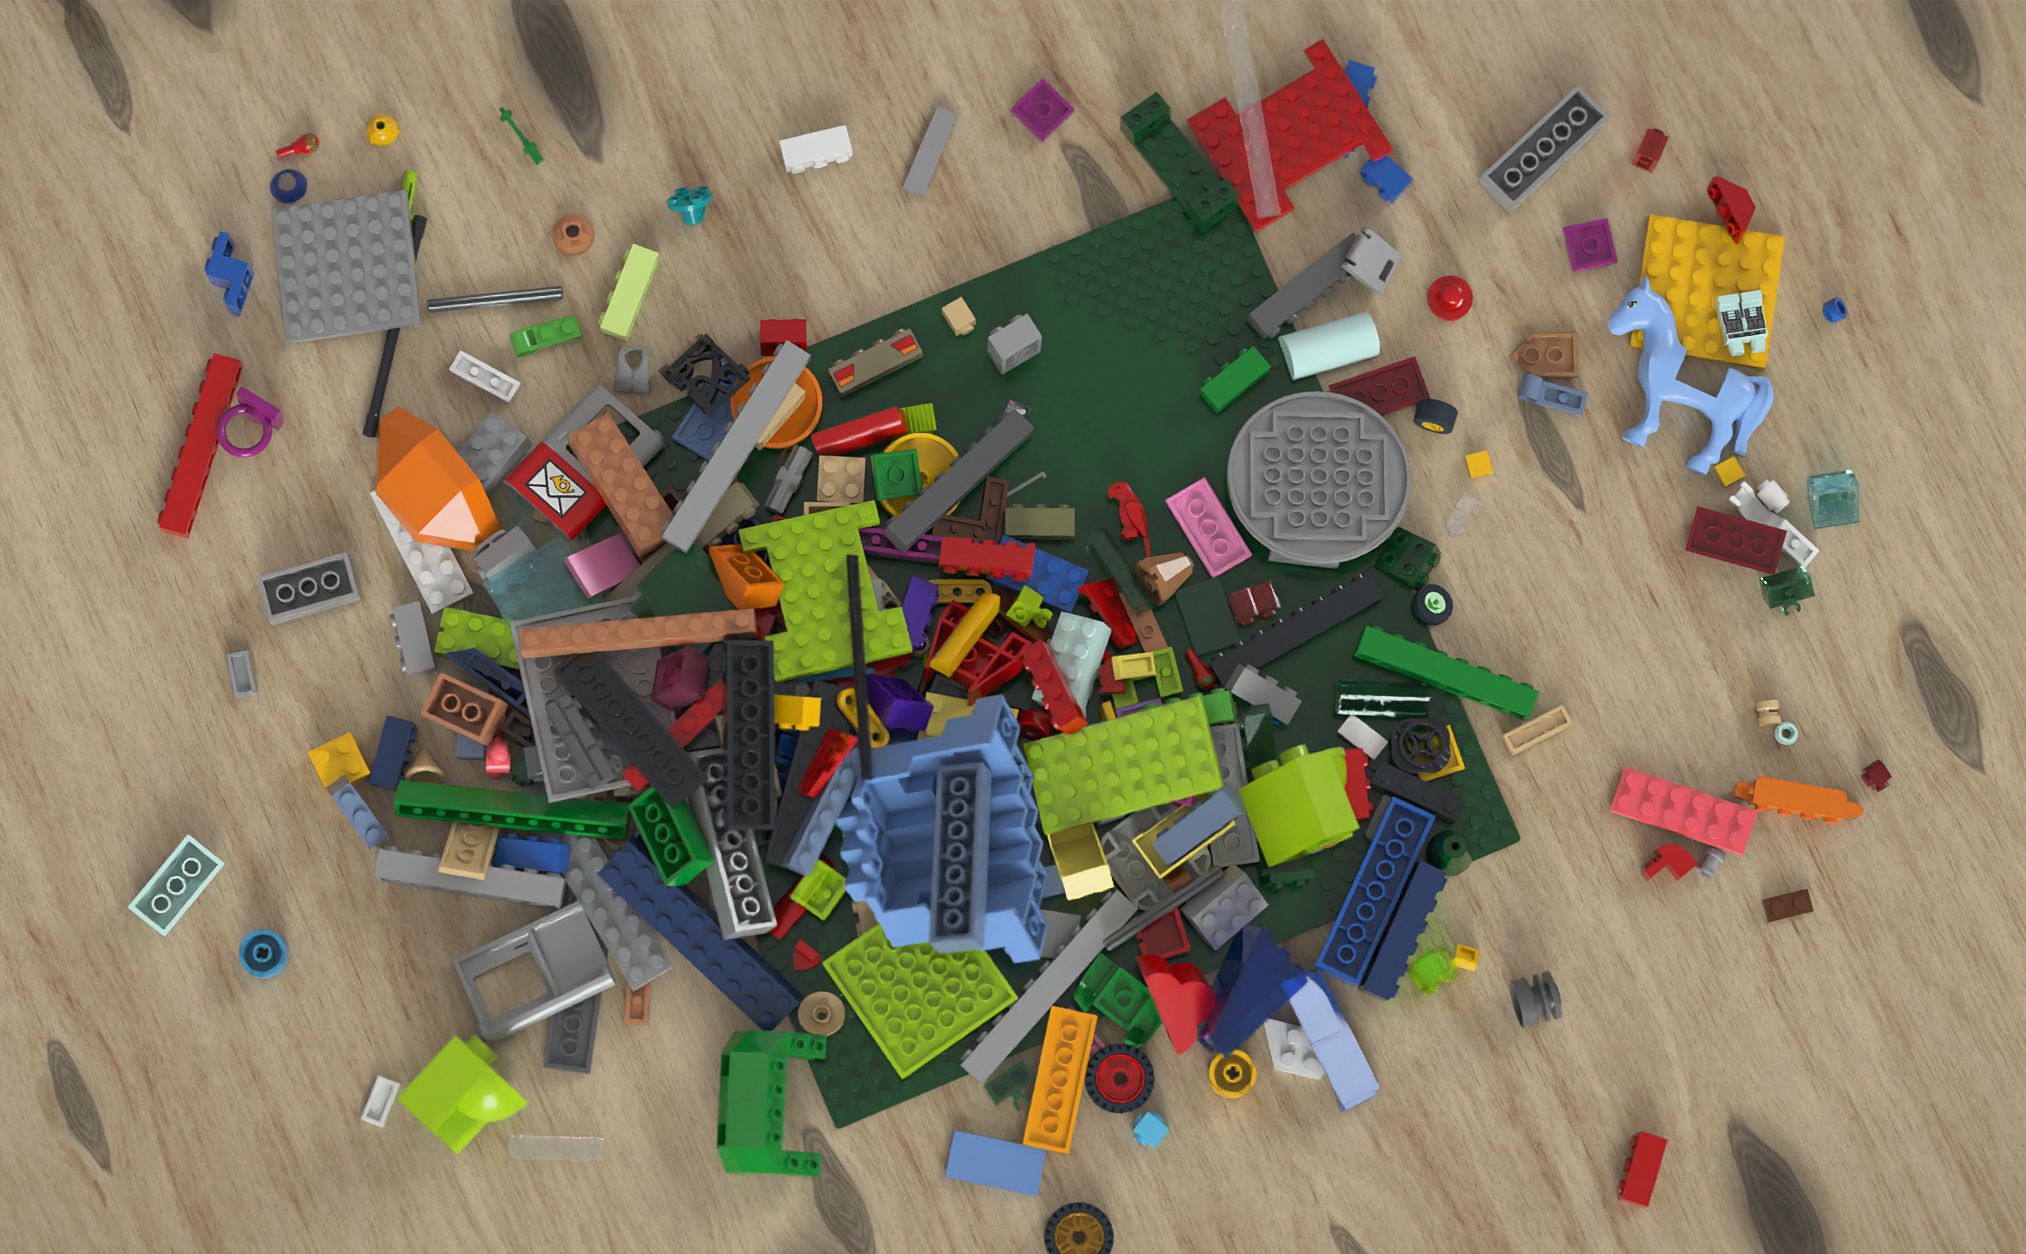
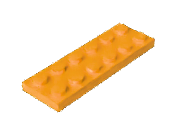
(1060, 1079)

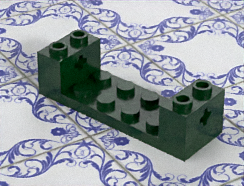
(1178, 163)

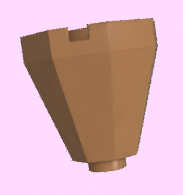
(1164, 574)

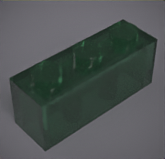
(1258, 736)

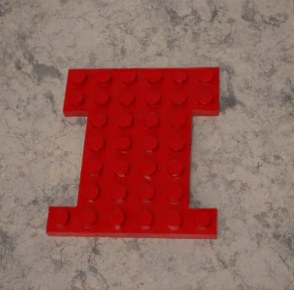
(1305, 128)

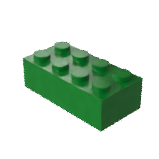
(671, 838)

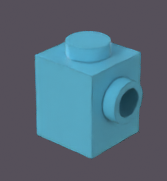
(1149, 1129)

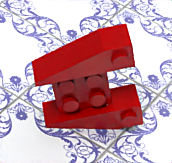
(985, 664)

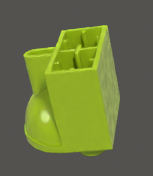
(1299, 803)
(461, 1093)

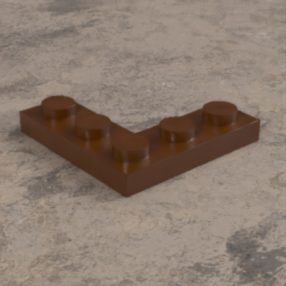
(990, 518)

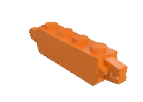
(1799, 799)

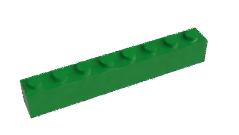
(1446, 673)

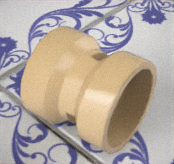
(1768, 713)

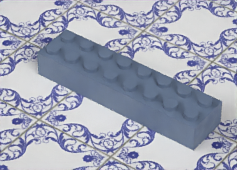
(960, 857)

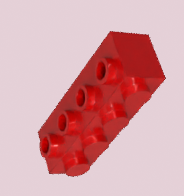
(1054, 687)

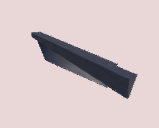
(492, 676)

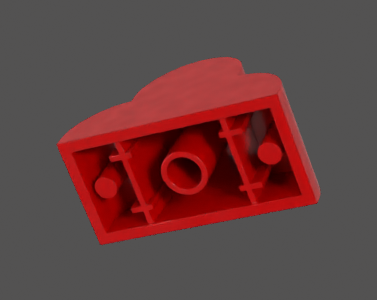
(1179, 996)

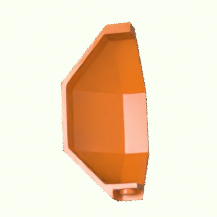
(430, 485)

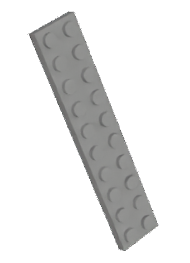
(615, 921)

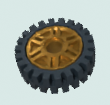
(1074, 1218)

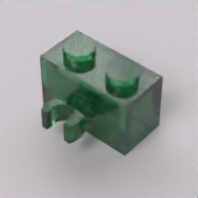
(1787, 588)
(1010, 1085)

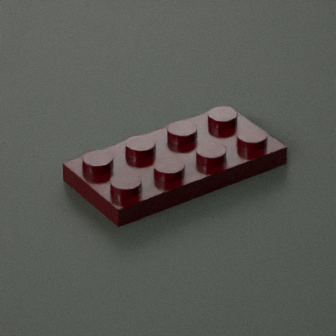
(1387, 387)
(1736, 540)

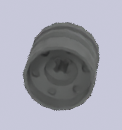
(1539, 998)

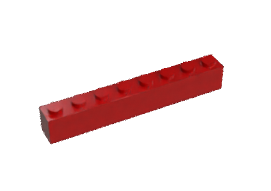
(200, 447)

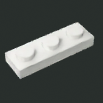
(484, 377)

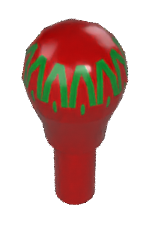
(305, 144)
(1204, 676)

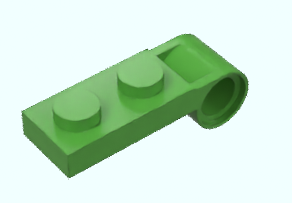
(544, 335)

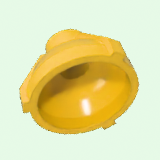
(383, 136)

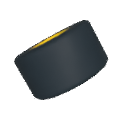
(1435, 416)

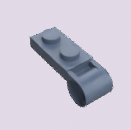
(1551, 395)

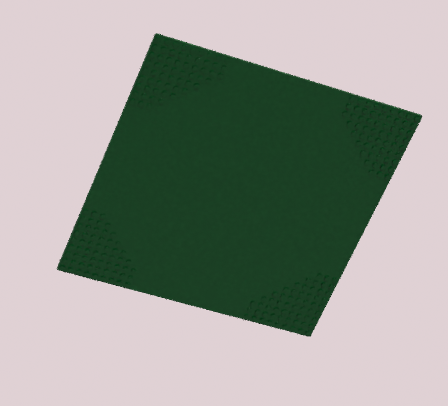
(1113, 397)

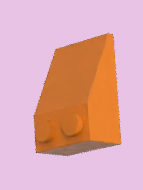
(746, 577)

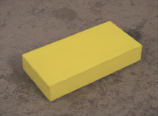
(1133, 666)

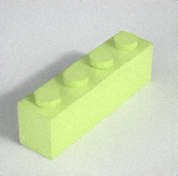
(629, 292)

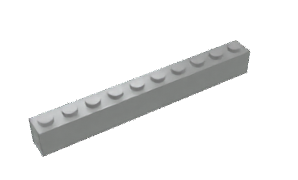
(736, 446)
(1048, 987)

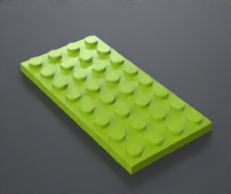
(1123, 765)

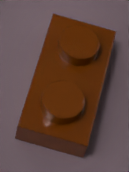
(1787, 905)

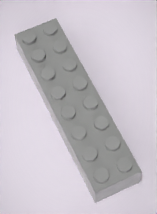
(737, 872)
(500, 884)

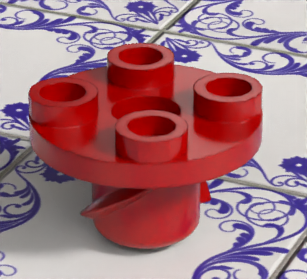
(1450, 298)

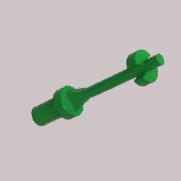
(530, 148)

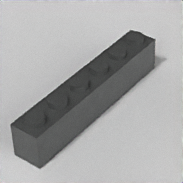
(1302, 291)

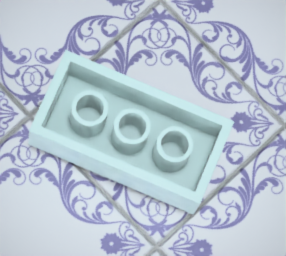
(1079, 651)

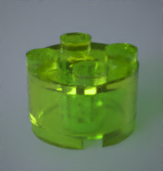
(1432, 970)

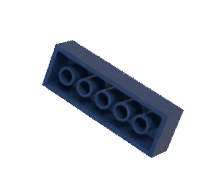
(1402, 930)

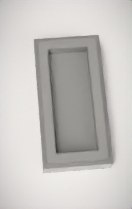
(241, 674)

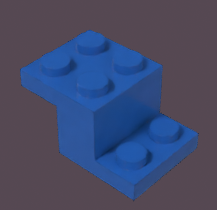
(229, 273)

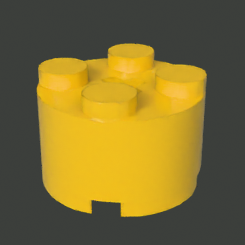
(1240, 1084)

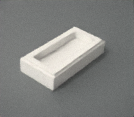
(1362, 737)
(380, 1101)

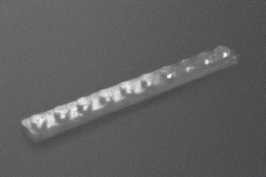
(1250, 109)

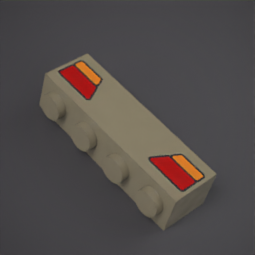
(875, 362)

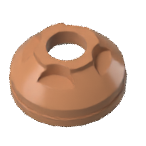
(578, 244)

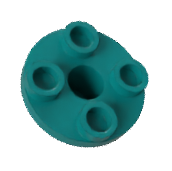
(690, 203)

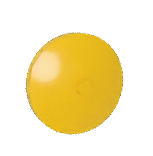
(933, 457)

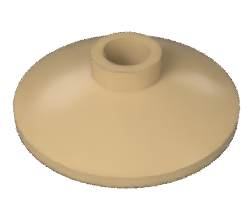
(817, 1004)

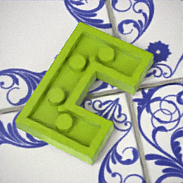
(1166, 676)

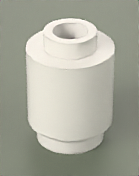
(1773, 496)

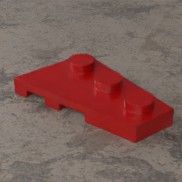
(1109, 605)
(825, 762)

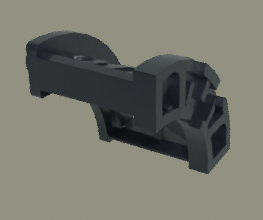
(681, 371)

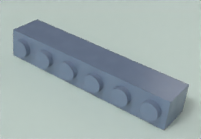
(822, 815)

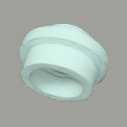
(1789, 727)

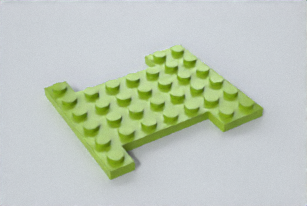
(814, 601)

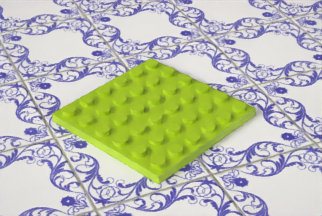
(915, 996)

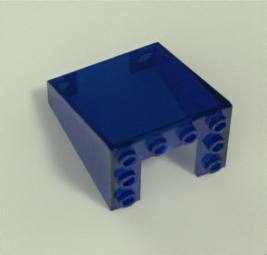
(1248, 989)

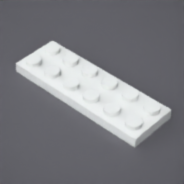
(430, 565)

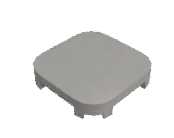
(1132, 869)

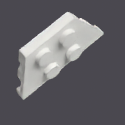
(1292, 1050)

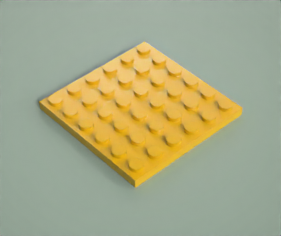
(1696, 264)

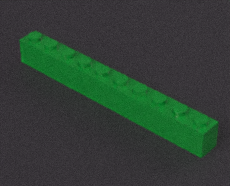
(512, 810)

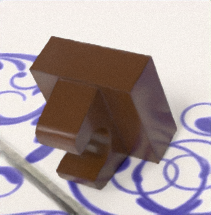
(1178, 878)

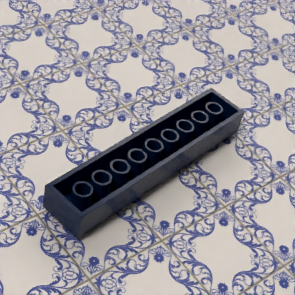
(698, 936)

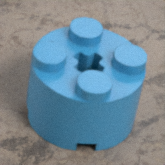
(251, 951)

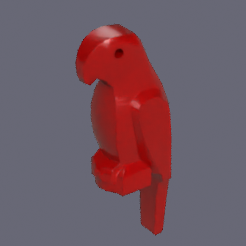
(1130, 514)

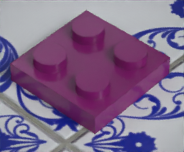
(1042, 110)
(1590, 245)

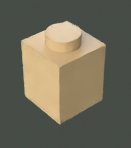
(959, 317)

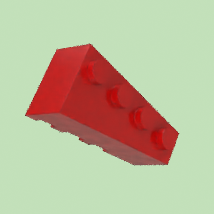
(987, 558)

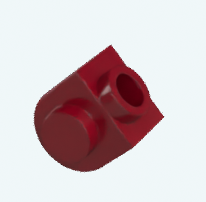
(1876, 776)

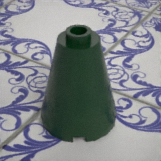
(1444, 858)

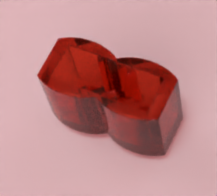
(1254, 602)

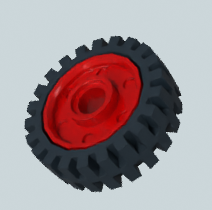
(1138, 1081)

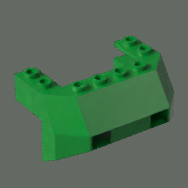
(754, 1103)

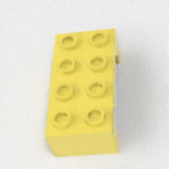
(1145, 840)
(1080, 861)

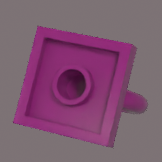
(257, 411)

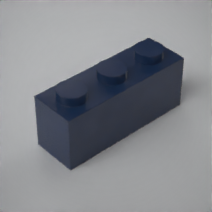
(393, 753)

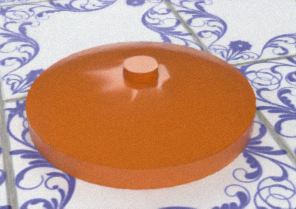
(802, 420)

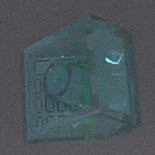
(1833, 499)

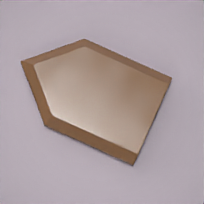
(1548, 355)

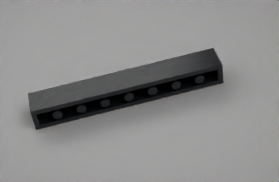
(1299, 629)

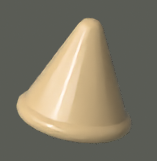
(425, 769)

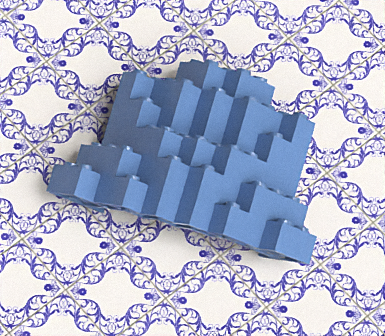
(893, 830)

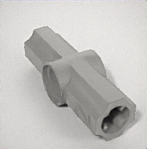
(788, 479)

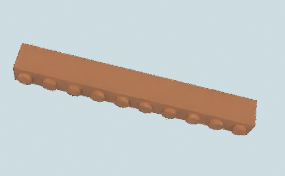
(638, 633)

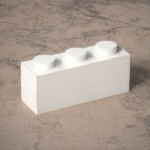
(816, 149)

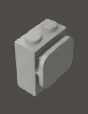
(501, 551)

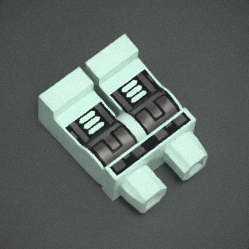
(1742, 321)

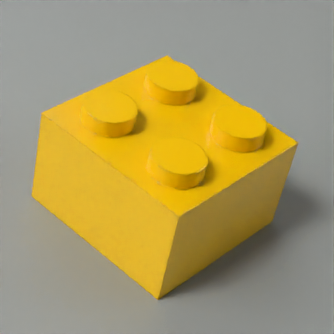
(339, 759)

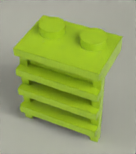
(820, 890)

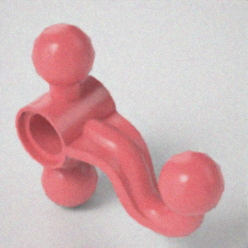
(497, 755)

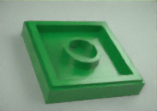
(896, 474)

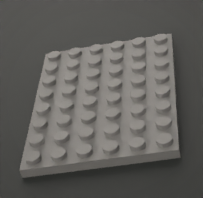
(543, 687)

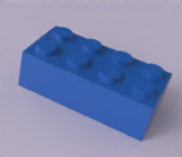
(1050, 578)

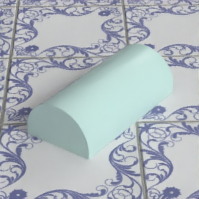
(1330, 345)
(176, 885)

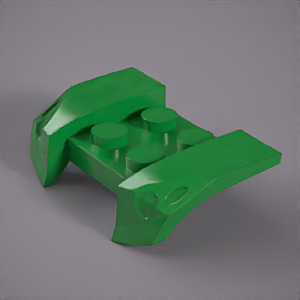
(1120, 999)

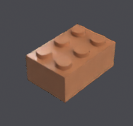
(464, 709)

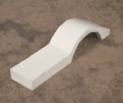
(1750, 508)

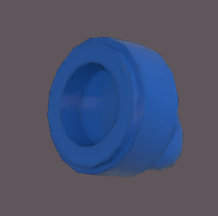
(1834, 310)

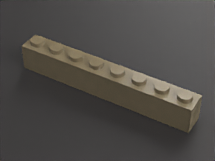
(731, 510)

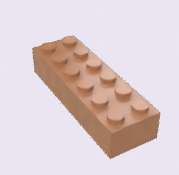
(622, 482)

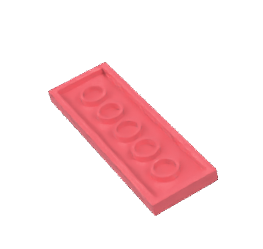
(1683, 811)

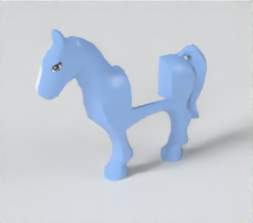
(1657, 375)

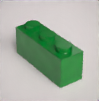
(1234, 379)

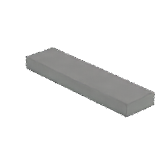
(930, 151)

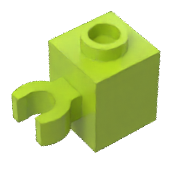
(1026, 607)

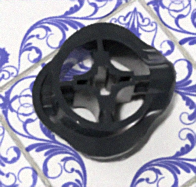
(1405, 762)

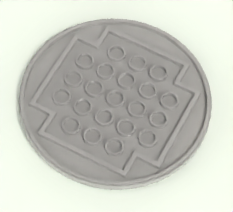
(1318, 477)

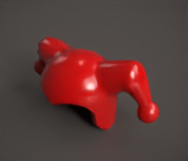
(1034, 723)

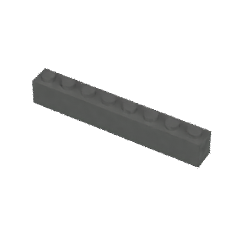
(958, 481)

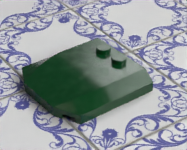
(681, 587)

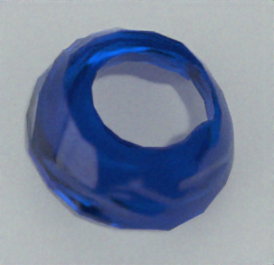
(292, 195)

